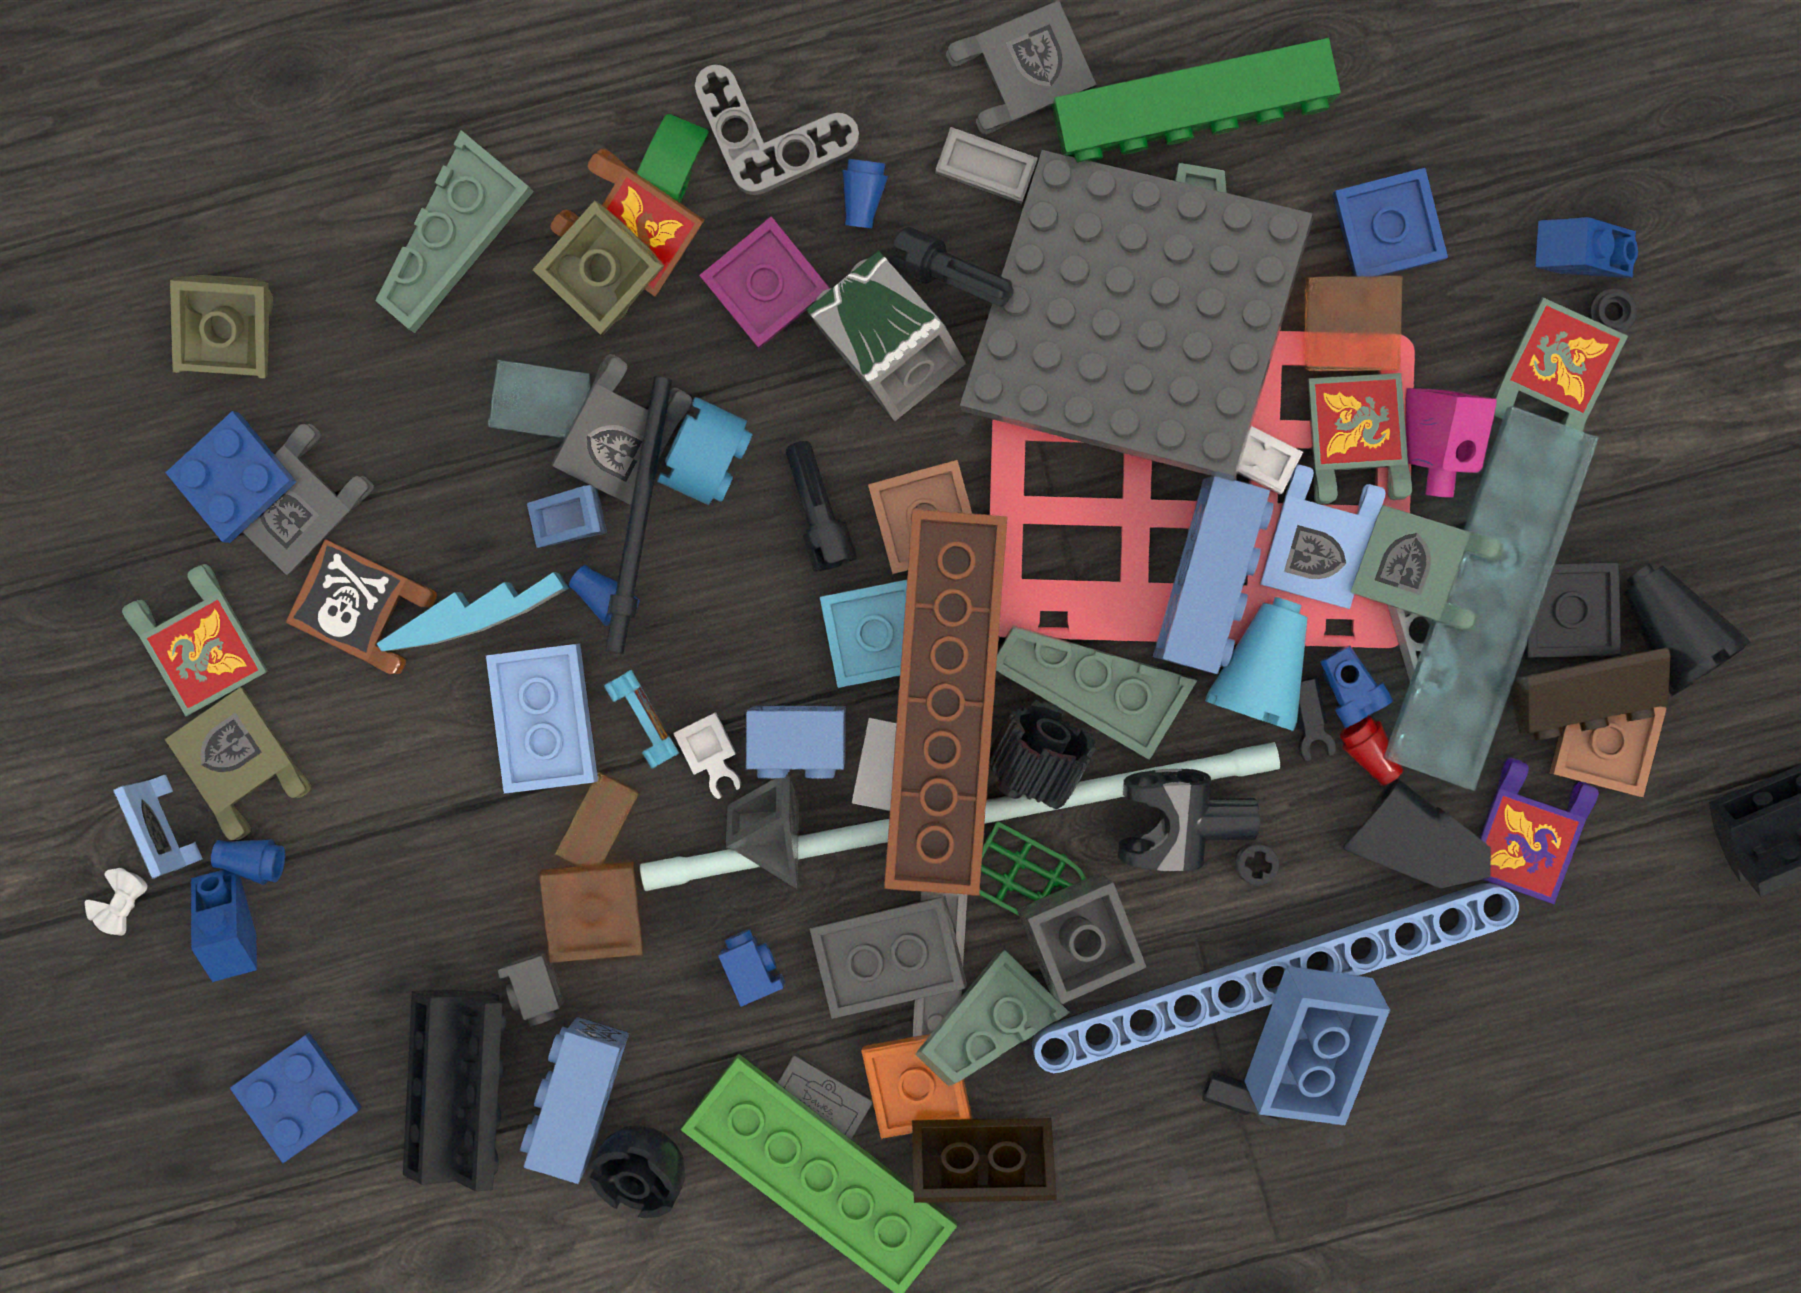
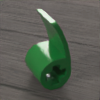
(672, 155)

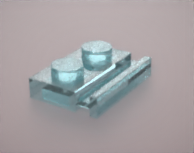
(536, 398)

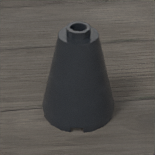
(1683, 622)

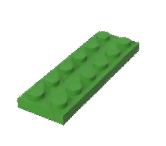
(818, 1175)

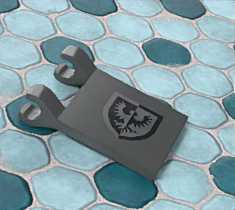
(1029, 64)
(609, 434)
(305, 511)

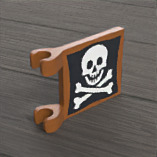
(351, 602)

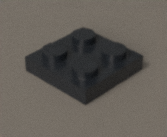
(1578, 613)

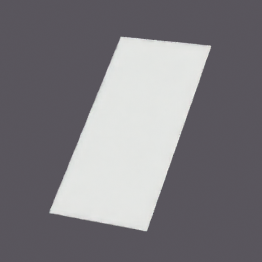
(876, 766)

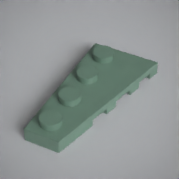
(461, 219)
(1102, 689)

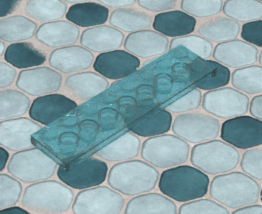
(1468, 675)

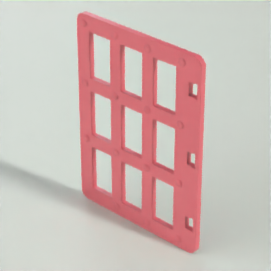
(1133, 606)

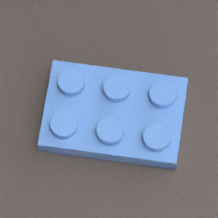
(542, 718)

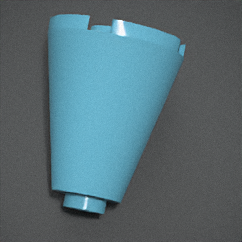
(1266, 667)

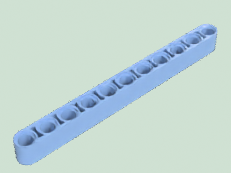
(1249, 974)

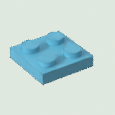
(865, 632)

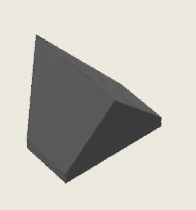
(766, 828)

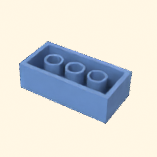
(1212, 574)

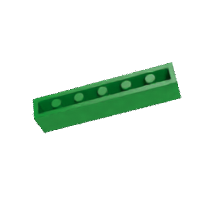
(1196, 100)

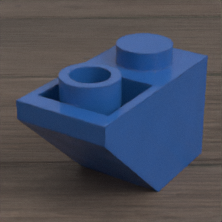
(1586, 248)
(222, 926)

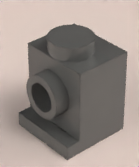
(533, 987)

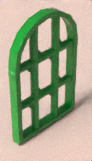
(1020, 861)

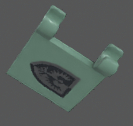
(1416, 563)

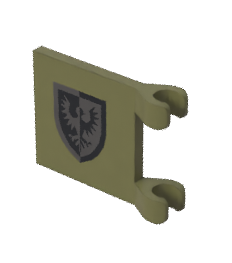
(232, 754)

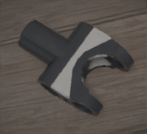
(1185, 819)

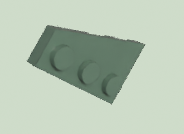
(989, 1019)

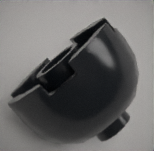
(639, 1170)

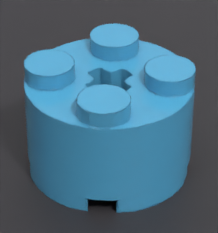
(704, 452)

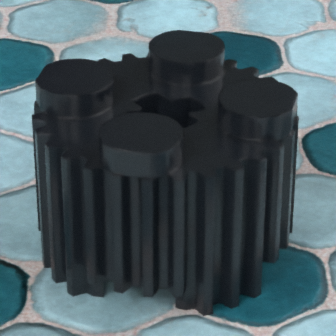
(1040, 755)

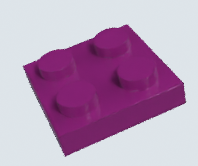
(764, 282)

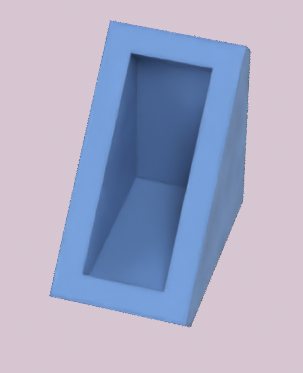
(567, 516)

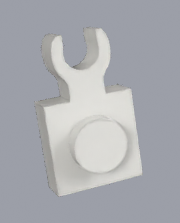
(707, 747)

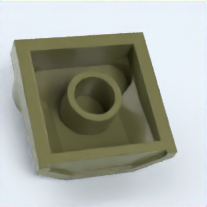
(599, 267)
(220, 324)

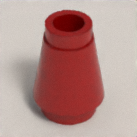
(1367, 746)

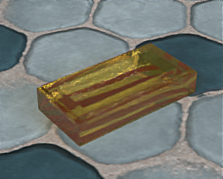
(597, 822)

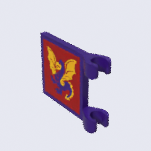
(1530, 838)

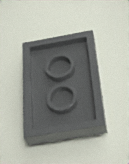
(888, 957)

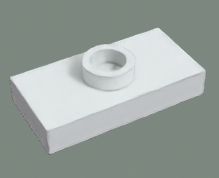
(1268, 460)

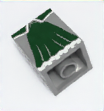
(887, 335)

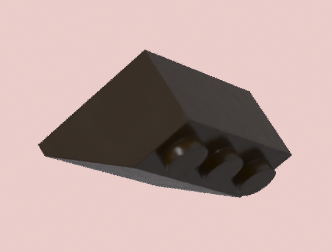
(1592, 693)
(983, 1160)

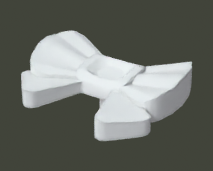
(112, 917)

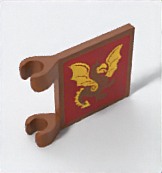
(646, 210)

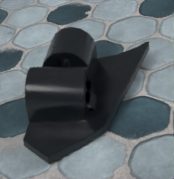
(1420, 840)

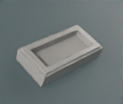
(986, 165)

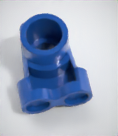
(1358, 697)

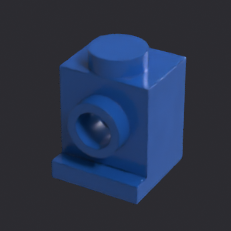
(749, 968)

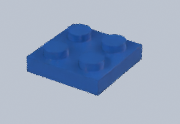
(1390, 224)
(230, 477)
(296, 1097)

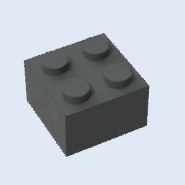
(1081, 938)

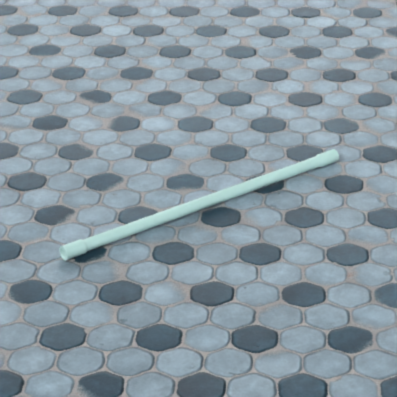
(683, 869)

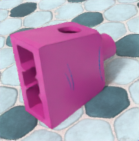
(1447, 434)

